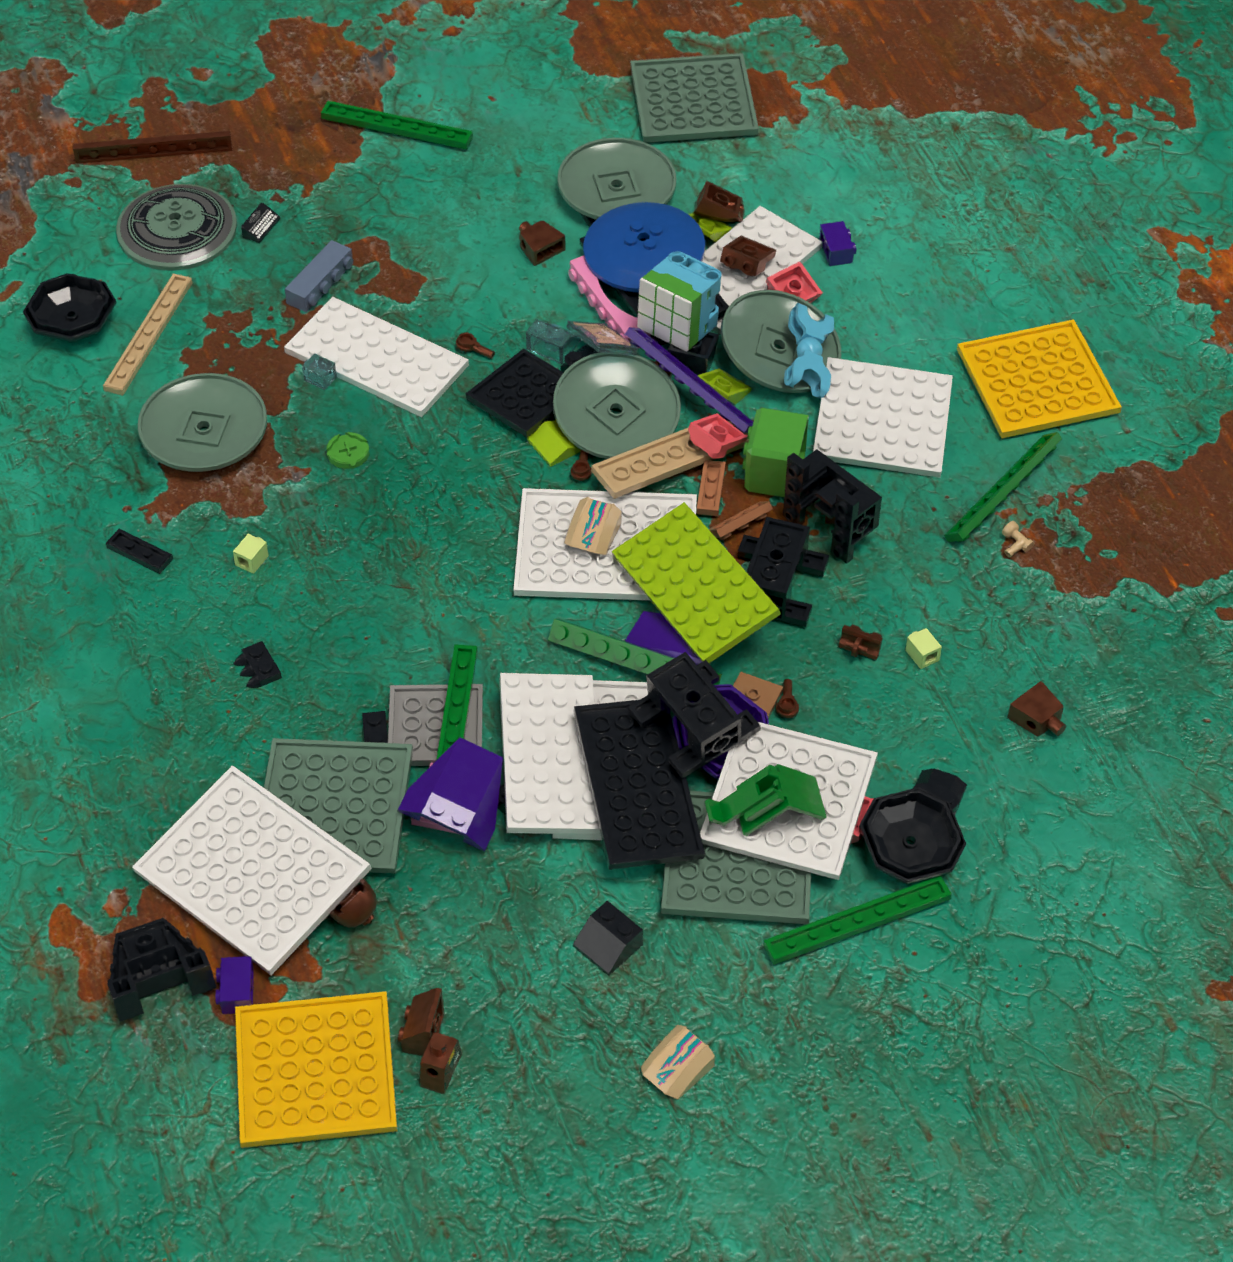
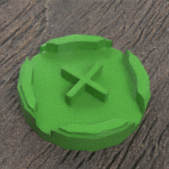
(348, 450)

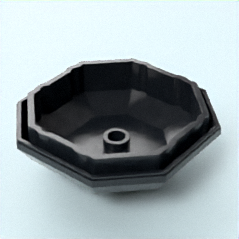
(69, 307)
(918, 818)

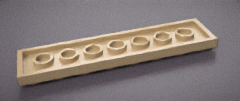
(651, 463)

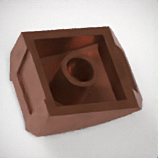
(719, 204)

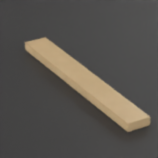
(147, 334)

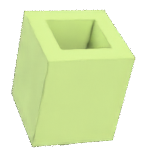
(250, 553)
(923, 648)

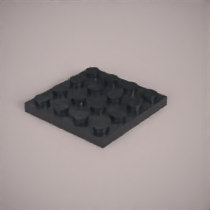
(518, 392)

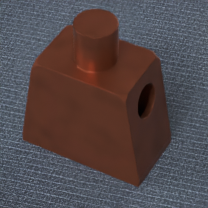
(540, 241)
(1038, 711)

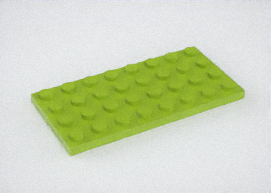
(695, 583)

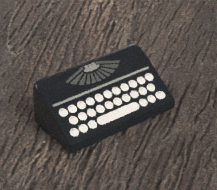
(259, 223)

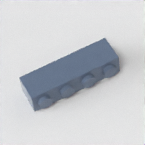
(319, 276)

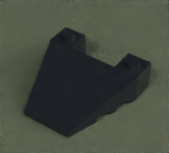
(153, 960)

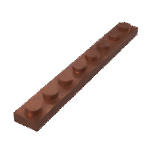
(152, 147)

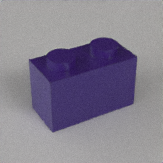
(837, 243)
(236, 983)

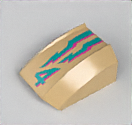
(594, 526)
(678, 1062)

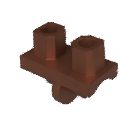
(860, 642)

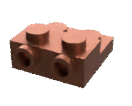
(747, 255)

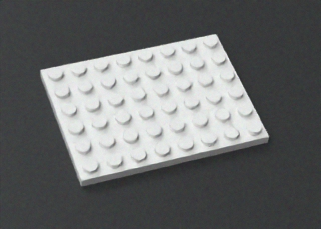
(557, 570)
(252, 869)

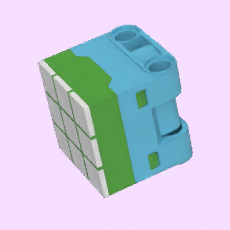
(679, 300)

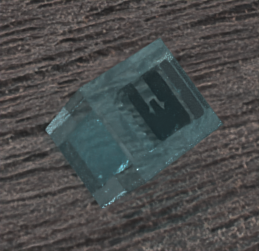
(319, 371)

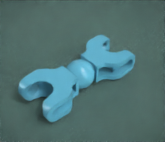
(809, 363)

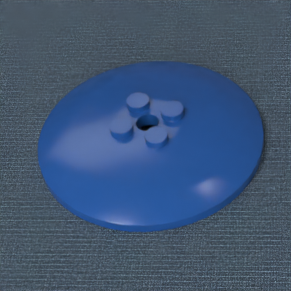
(614, 244)

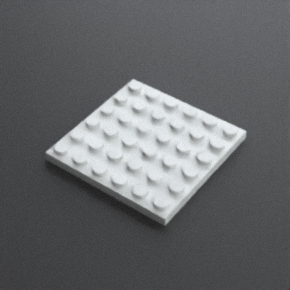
(884, 417)
(793, 837)

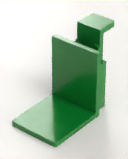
(767, 797)

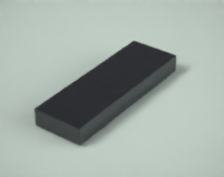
(139, 551)

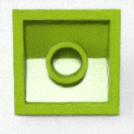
(711, 229)
(726, 385)
(552, 443)

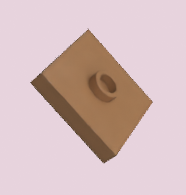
(760, 691)

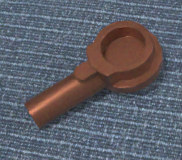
(467, 342)
(581, 469)
(787, 705)

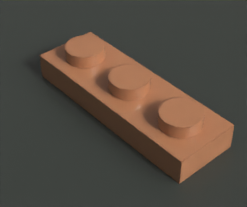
(711, 488)
(741, 519)

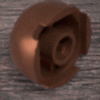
(356, 907)

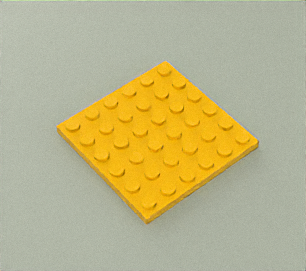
(1038, 378)
(314, 1069)

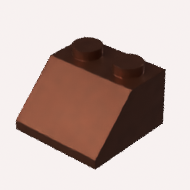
(423, 1019)

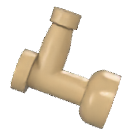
(1022, 542)

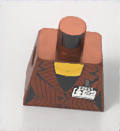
(440, 1055)

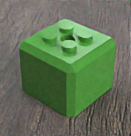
(770, 442)

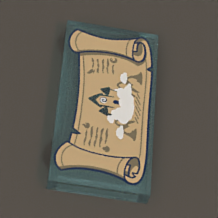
(602, 338)

